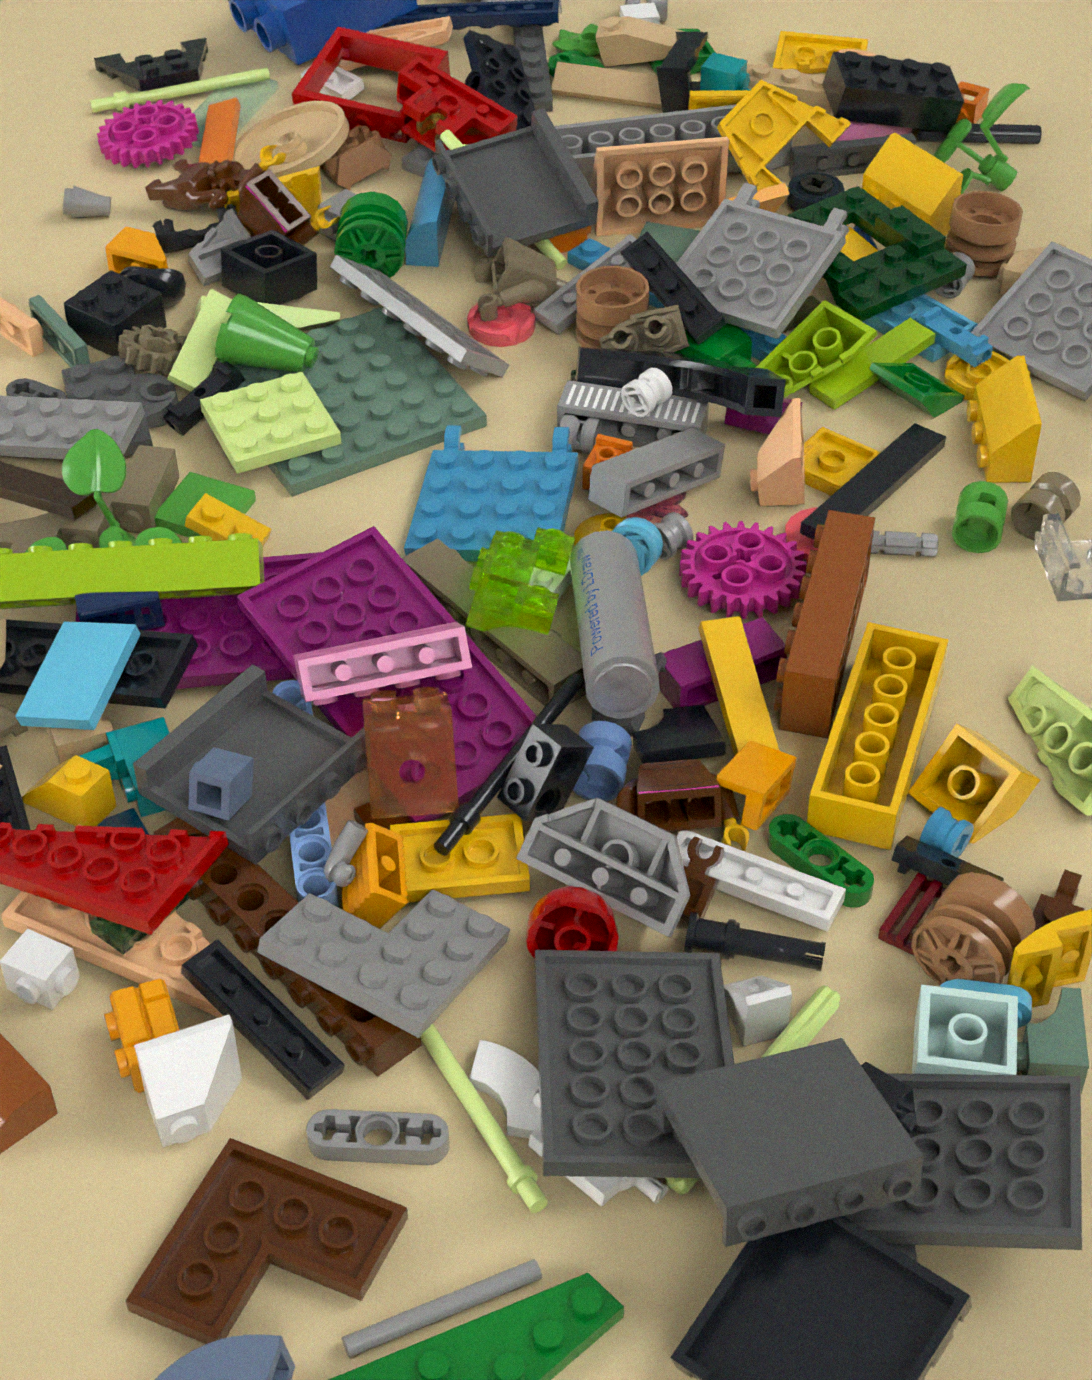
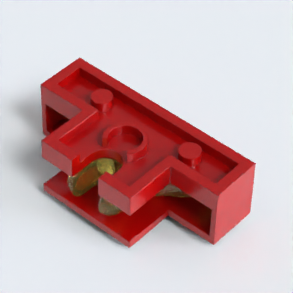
(444, 103)

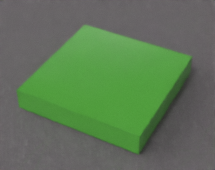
(188, 493)

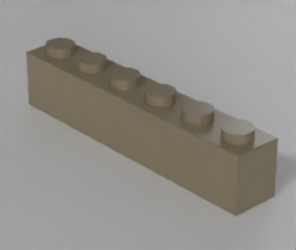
(529, 658)

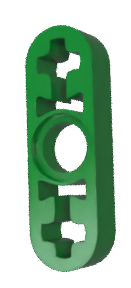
(813, 843)

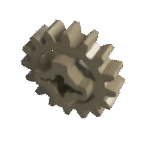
(150, 348)

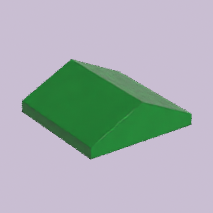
(917, 387)

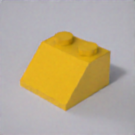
(974, 782)

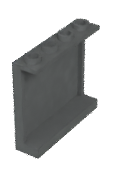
(517, 186)
(294, 765)
(790, 1139)

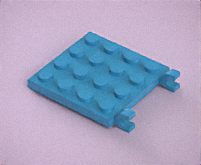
(487, 491)

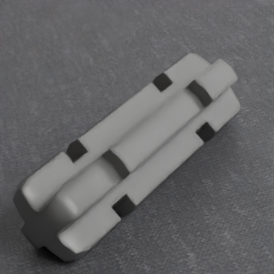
(905, 543)

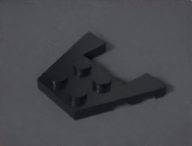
(158, 72)

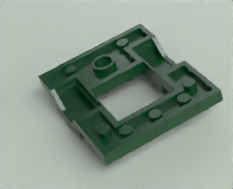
(903, 270)

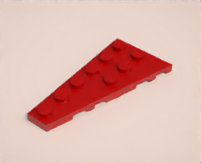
(108, 869)

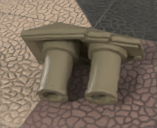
(649, 331)

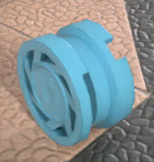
(644, 538)

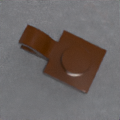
(1050, 908)

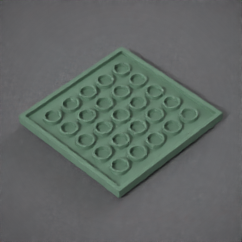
(380, 394)

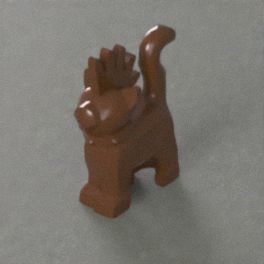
(198, 185)

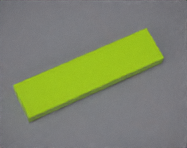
(855, 376)

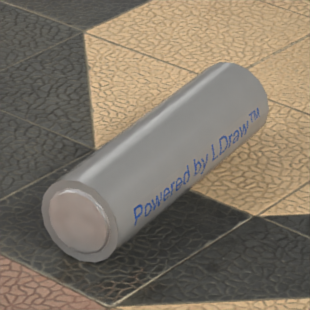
(613, 626)

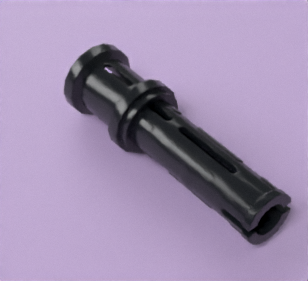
(731, 940)

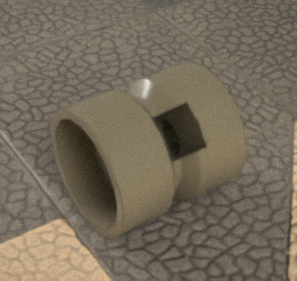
(1048, 495)

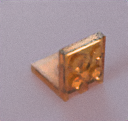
(405, 730)

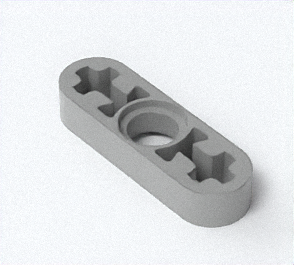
(365, 1121)

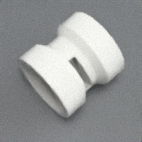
(645, 393)

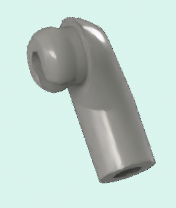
(337, 865)

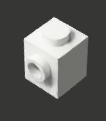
(40, 969)

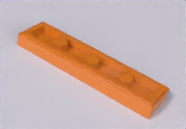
(220, 131)

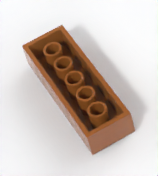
(824, 624)

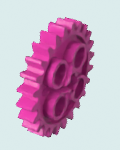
(148, 133)
(742, 569)

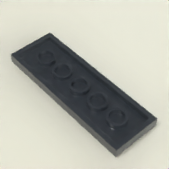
(146, 680)

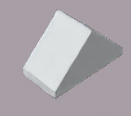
(758, 1008)

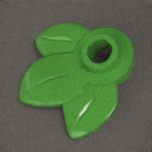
(581, 42)

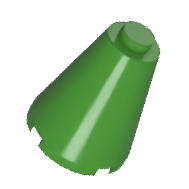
(263, 339)

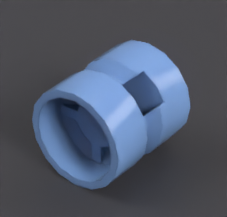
(608, 762)

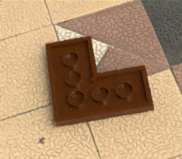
(254, 1215)

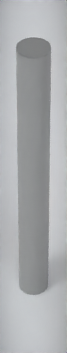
(441, 1308)

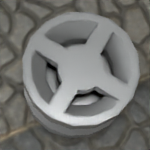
(674, 533)

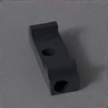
(188, 410)
(932, 862)

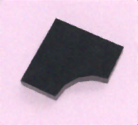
(680, 735)

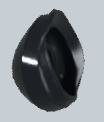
(165, 280)

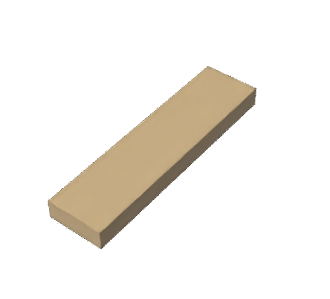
(606, 85)

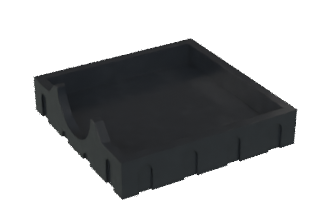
(823, 1308)

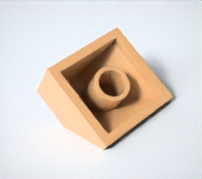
(781, 461)

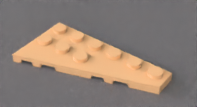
(149, 959)

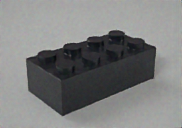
(892, 91)

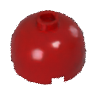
(571, 921)

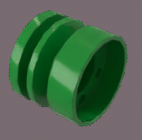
(373, 232)

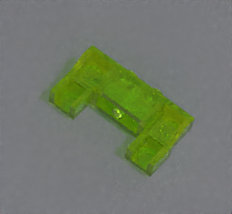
(504, 578)

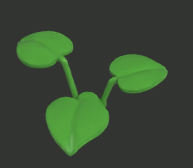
(993, 168)
(95, 467)

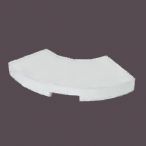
(509, 1082)

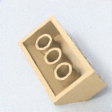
(805, 86)

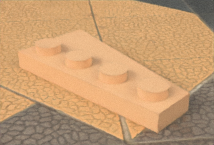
(425, 33)

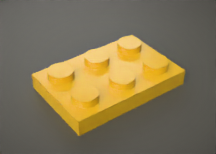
(476, 865)

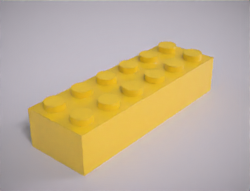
(877, 736)

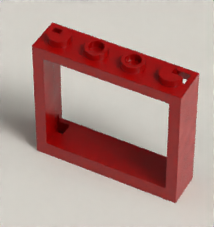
(370, 51)

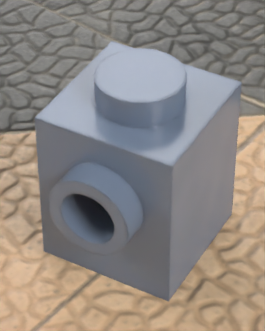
(220, 783)

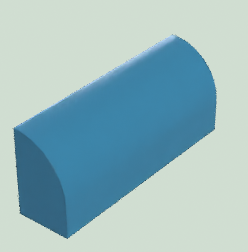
(429, 221)

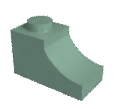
(1057, 1043)

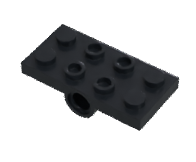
(499, 75)

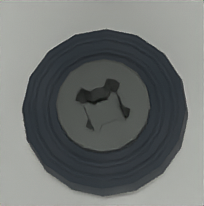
(812, 188)

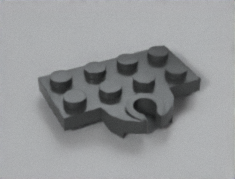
(117, 381)

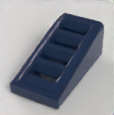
(98, 606)

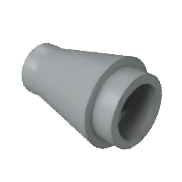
(85, 203)

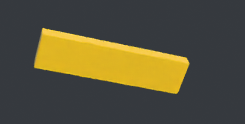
(736, 683)

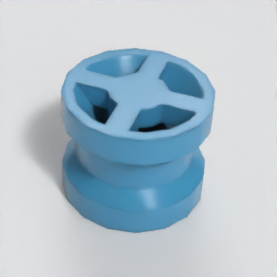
(947, 833)

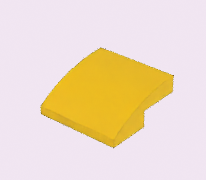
(1053, 956)

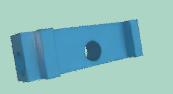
(955, 338)

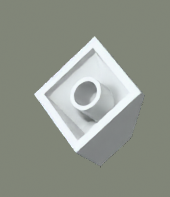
(189, 1078)

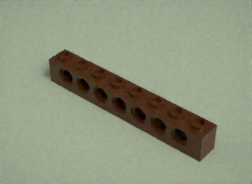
(249, 905)

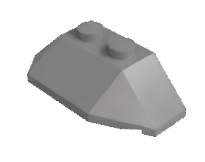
(615, 856)

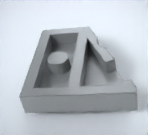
(206, 256)

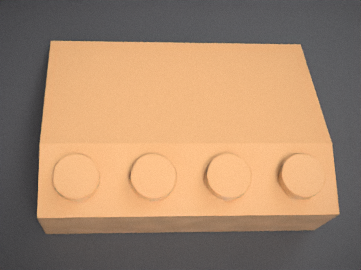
(659, 184)

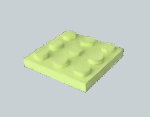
(270, 422)

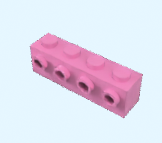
(382, 662)

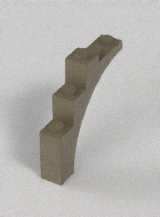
(148, 483)

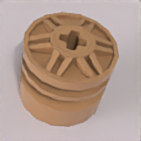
(984, 229)
(606, 299)
(972, 930)

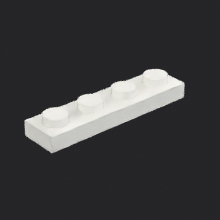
(769, 883)

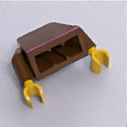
(270, 205)
(682, 798)

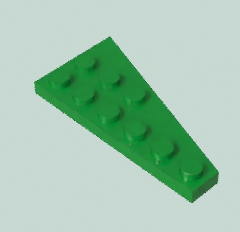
(513, 1343)

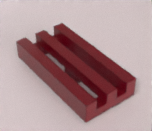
(918, 884)

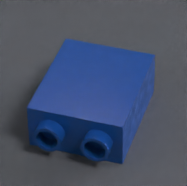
(304, 26)

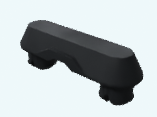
(179, 240)

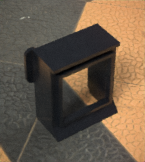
(675, 74)

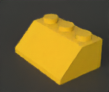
(913, 179)
(1005, 423)

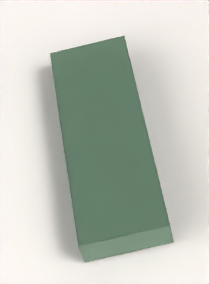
(59, 333)

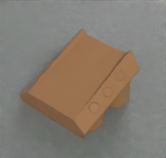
(357, 157)

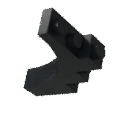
(713, 381)

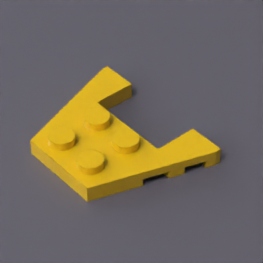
(766, 124)

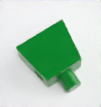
(726, 345)

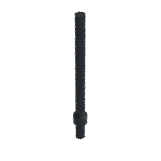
(467, 815)

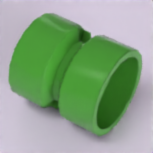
(980, 517)

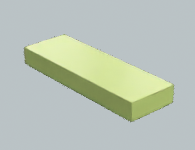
(198, 351)

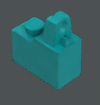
(724, 73)
(120, 753)

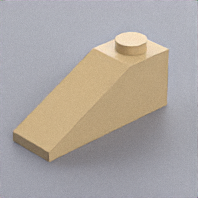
(633, 40)

